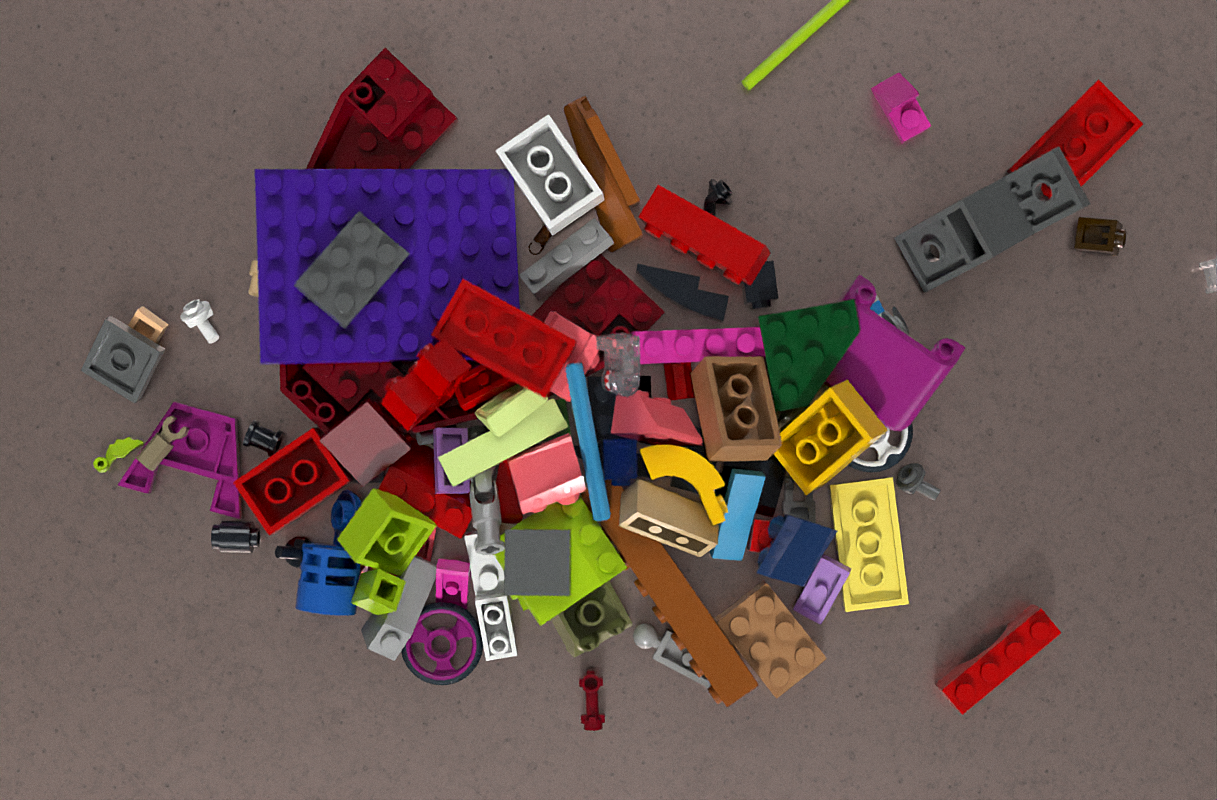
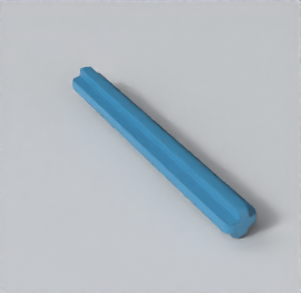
(588, 441)

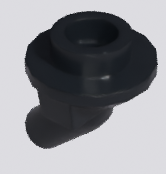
(718, 193)
(292, 551)

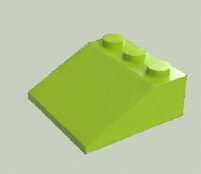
(592, 555)

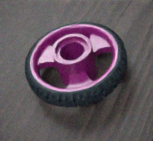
(445, 672)

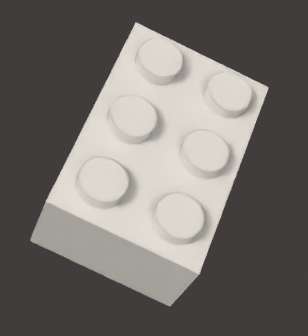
(550, 174)

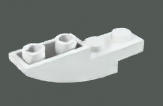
(491, 603)

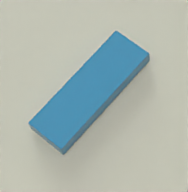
(742, 502)

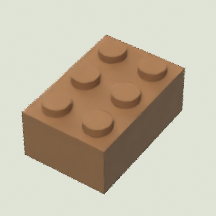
(735, 409)
(770, 639)

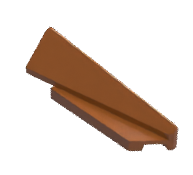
(607, 171)

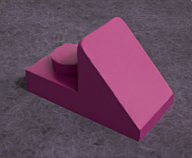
(900, 106)
(453, 582)

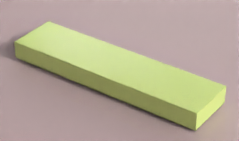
(491, 450)

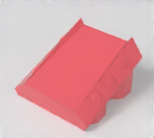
(584, 352)
(546, 475)

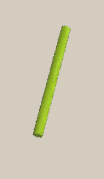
(792, 43)

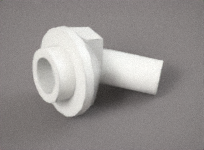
(197, 314)

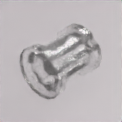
(1210, 272)

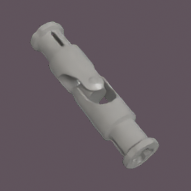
(485, 517)

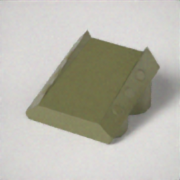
(591, 620)

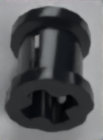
(263, 438)

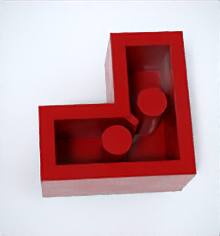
(427, 385)

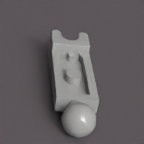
(667, 651)

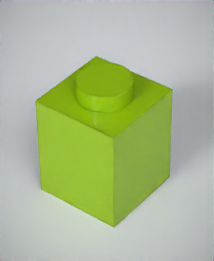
(378, 592)

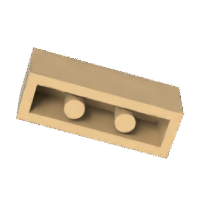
(667, 518)

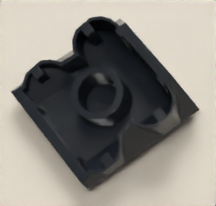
(772, 485)

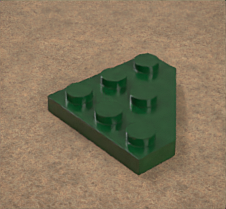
(805, 348)

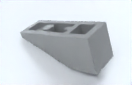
(391, 631)

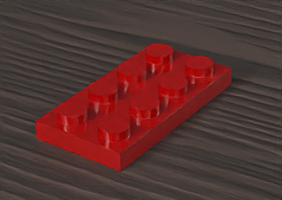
(1086, 134)
(504, 339)

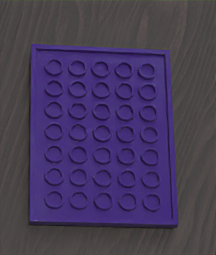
(446, 219)

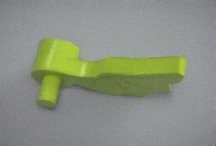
(114, 451)

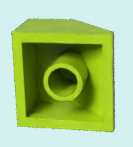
(385, 533)

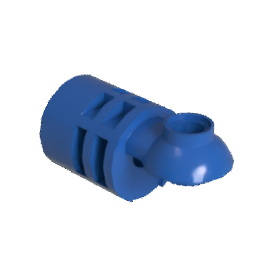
(323, 560)

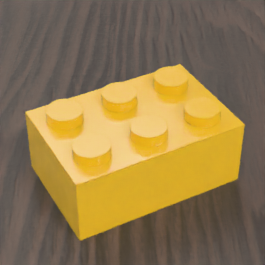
(828, 437)

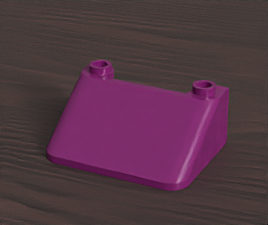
(889, 366)

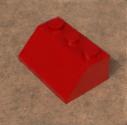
(414, 482)

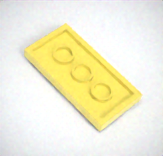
(869, 543)

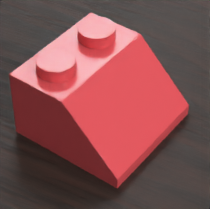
(653, 421)

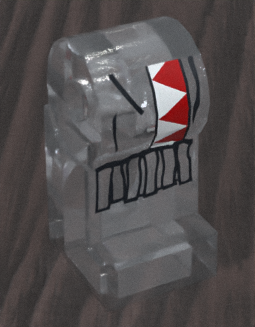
(621, 363)

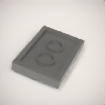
(351, 270)

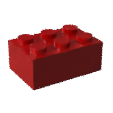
(292, 481)

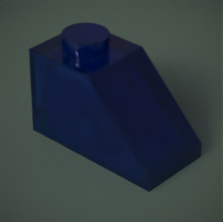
(620, 461)

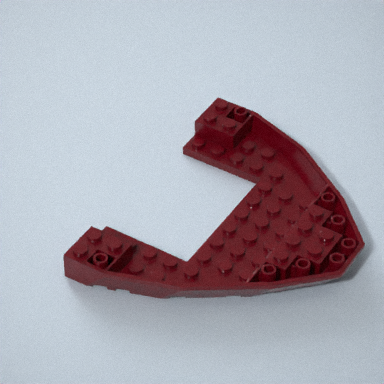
(391, 124)

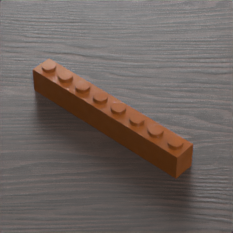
(679, 606)

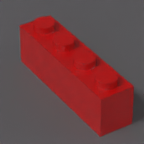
(704, 235)

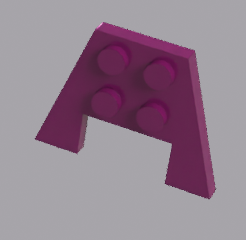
(206, 450)

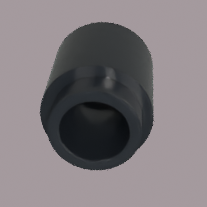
(235, 537)

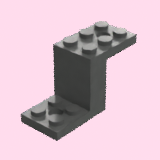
(992, 220)

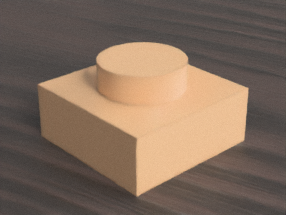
(148, 324)

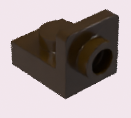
(1100, 235)

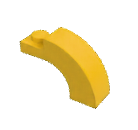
(690, 466)

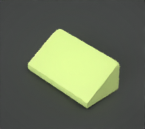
(508, 409)

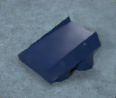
(794, 549)

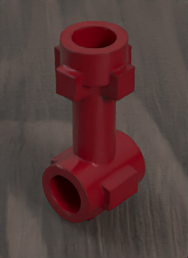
(591, 683)

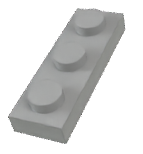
(566, 259)

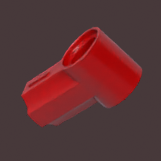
(678, 380)

